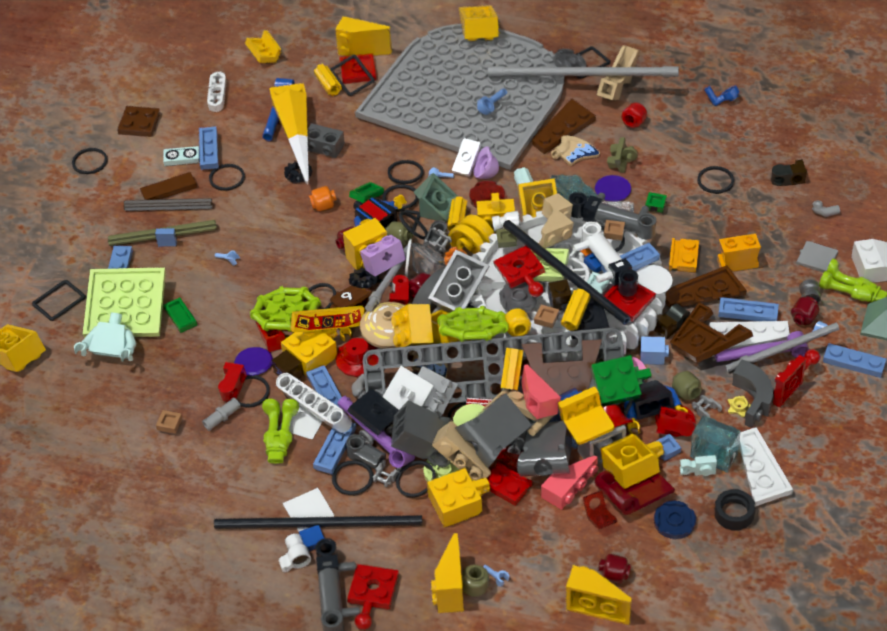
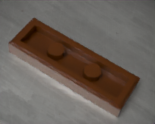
(169, 187)

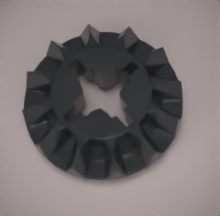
(292, 175)
(367, 279)

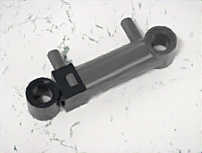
(594, 210)
(329, 586)

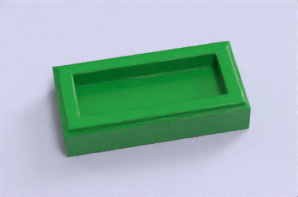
(366, 192)
(180, 315)

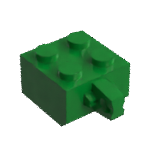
(618, 380)

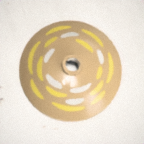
(377, 325)

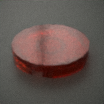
(483, 190)

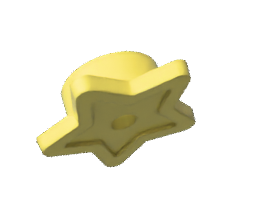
(738, 401)

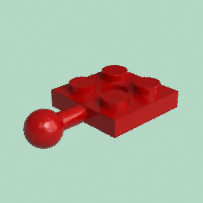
(515, 276)
(793, 376)
(368, 598)

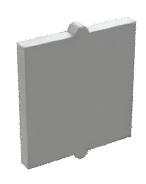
(816, 256)

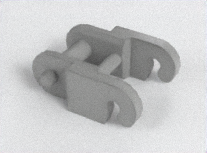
(434, 245)
(709, 403)
(391, 477)

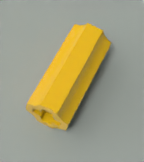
(327, 80)
(457, 212)
(575, 309)
(512, 368)

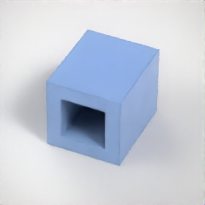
(653, 350)

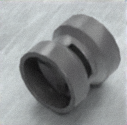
(811, 289)

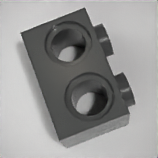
(325, 140)

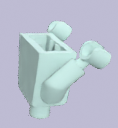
(109, 340)

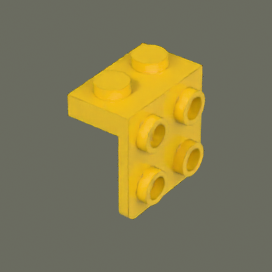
(585, 416)

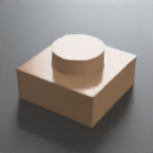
(614, 230)
(546, 316)
(169, 422)

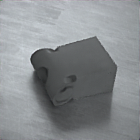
(494, 428)
(415, 432)
(546, 451)

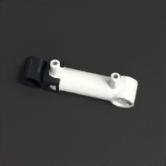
(618, 269)

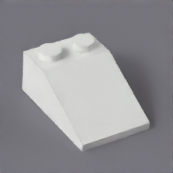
(871, 259)

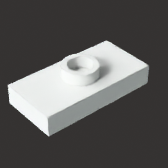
(466, 157)

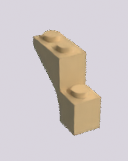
(611, 86)
(558, 225)

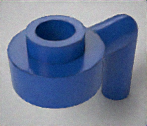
(729, 94)

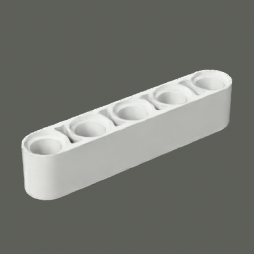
(314, 402)

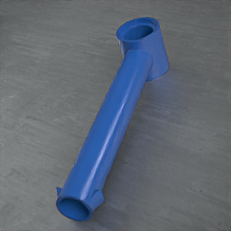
(273, 117)

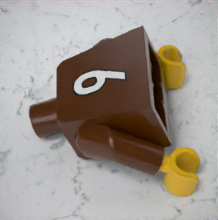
(347, 298)

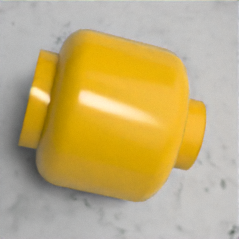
(518, 322)

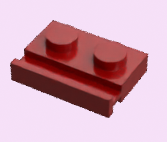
(508, 484)

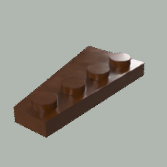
(566, 122)
(706, 288)

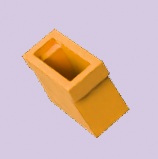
(739, 252)

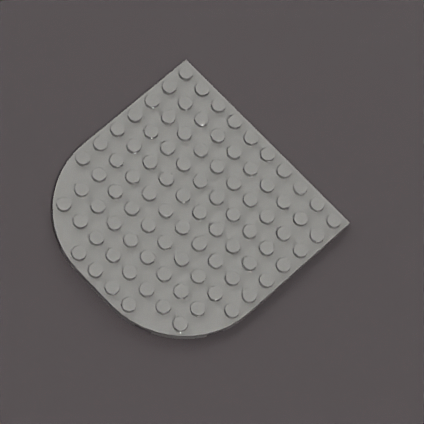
(442, 76)

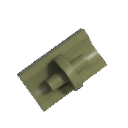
(621, 155)

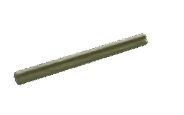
(146, 235)

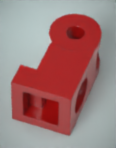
(400, 290)
(232, 382)
(675, 421)

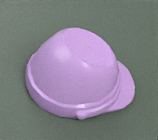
(486, 164)

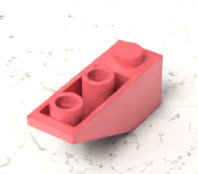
(538, 395)
(561, 488)

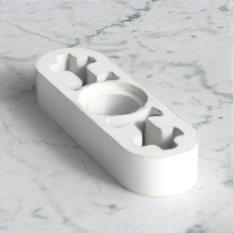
(213, 86)

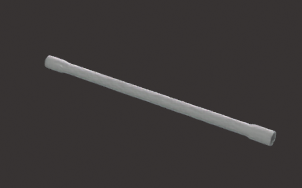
(665, 71)

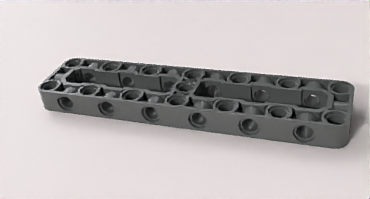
(477, 350)

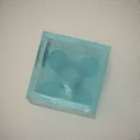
(715, 439)

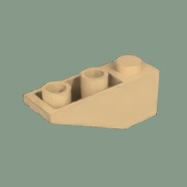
(459, 452)

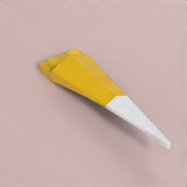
(291, 108)

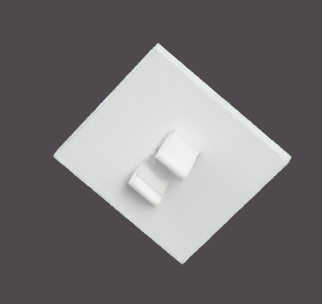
(407, 387)

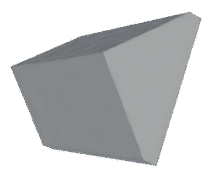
(458, 282)

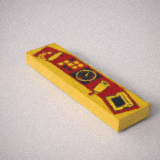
(326, 318)

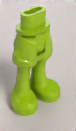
(858, 288)
(278, 441)

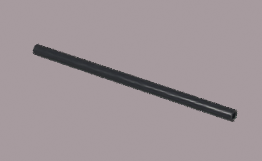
(305, 522)

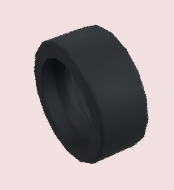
(734, 496)

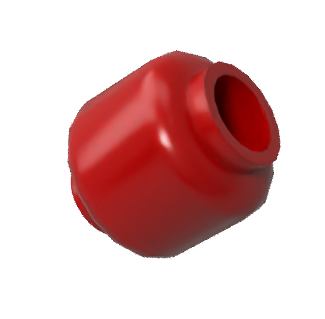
(634, 115)

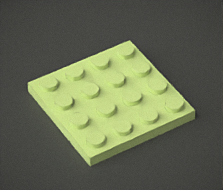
(126, 291)

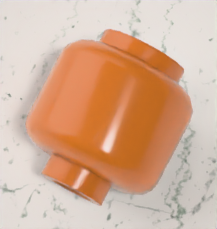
(322, 198)

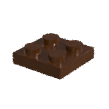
(138, 121)

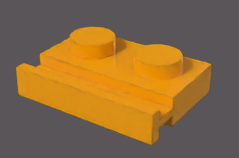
(684, 255)

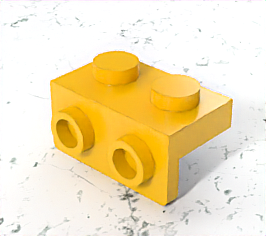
(264, 48)

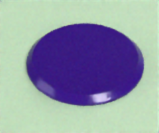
(614, 187)
(255, 360)

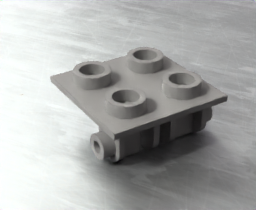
(441, 392)

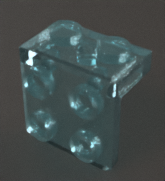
(569, 184)

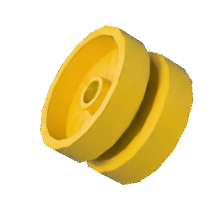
(471, 233)

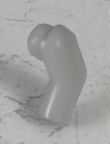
(825, 211)
(358, 386)

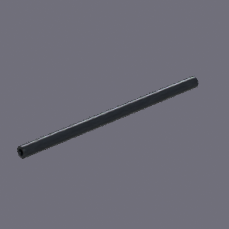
(566, 272)

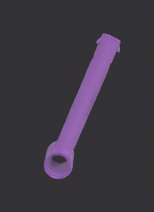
(736, 353)
(383, 439)

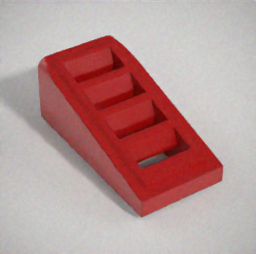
(271, 338)

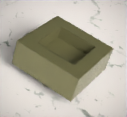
(505, 238)

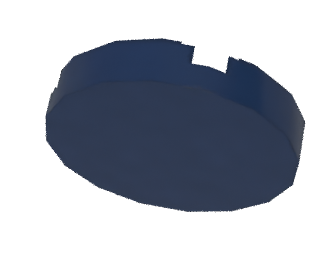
(674, 520)

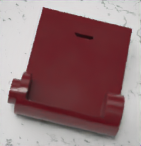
(636, 496)

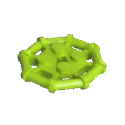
(282, 306)
(472, 323)

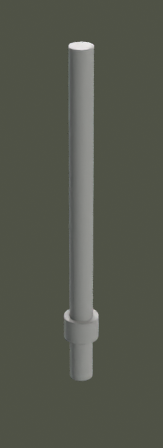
(376, 296)
(784, 346)

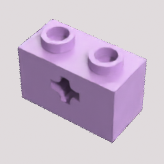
(382, 255)

